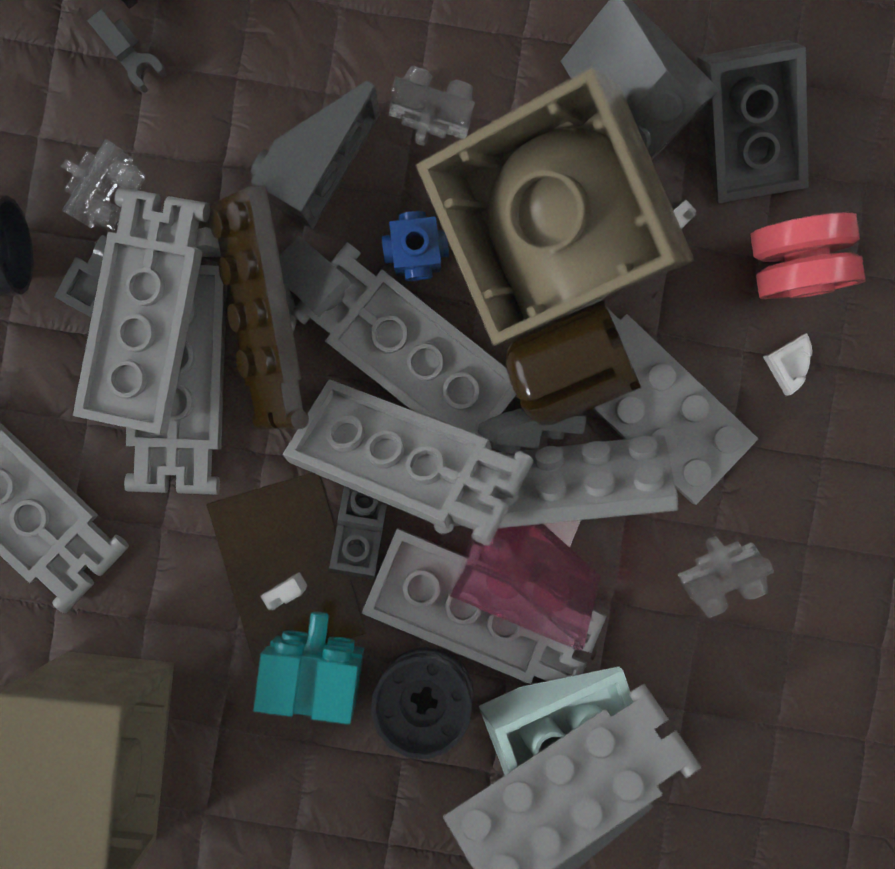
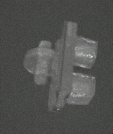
(429, 108)
(95, 182)
(723, 572)

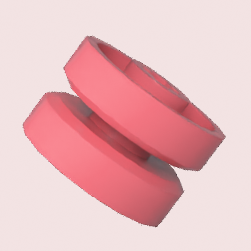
(807, 251)

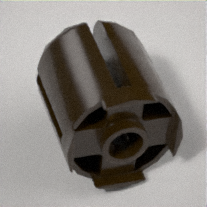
(570, 366)

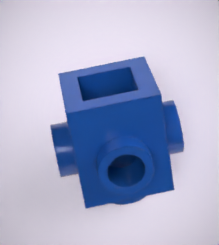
(415, 263)

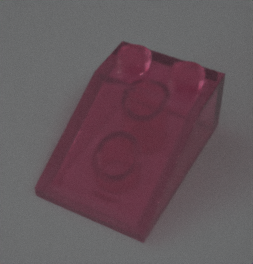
(530, 581)

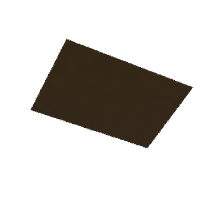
(271, 538)

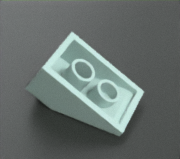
(544, 712)

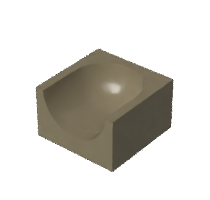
(554, 207)
(83, 762)

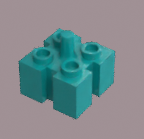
(308, 676)

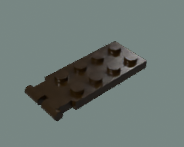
(259, 307)

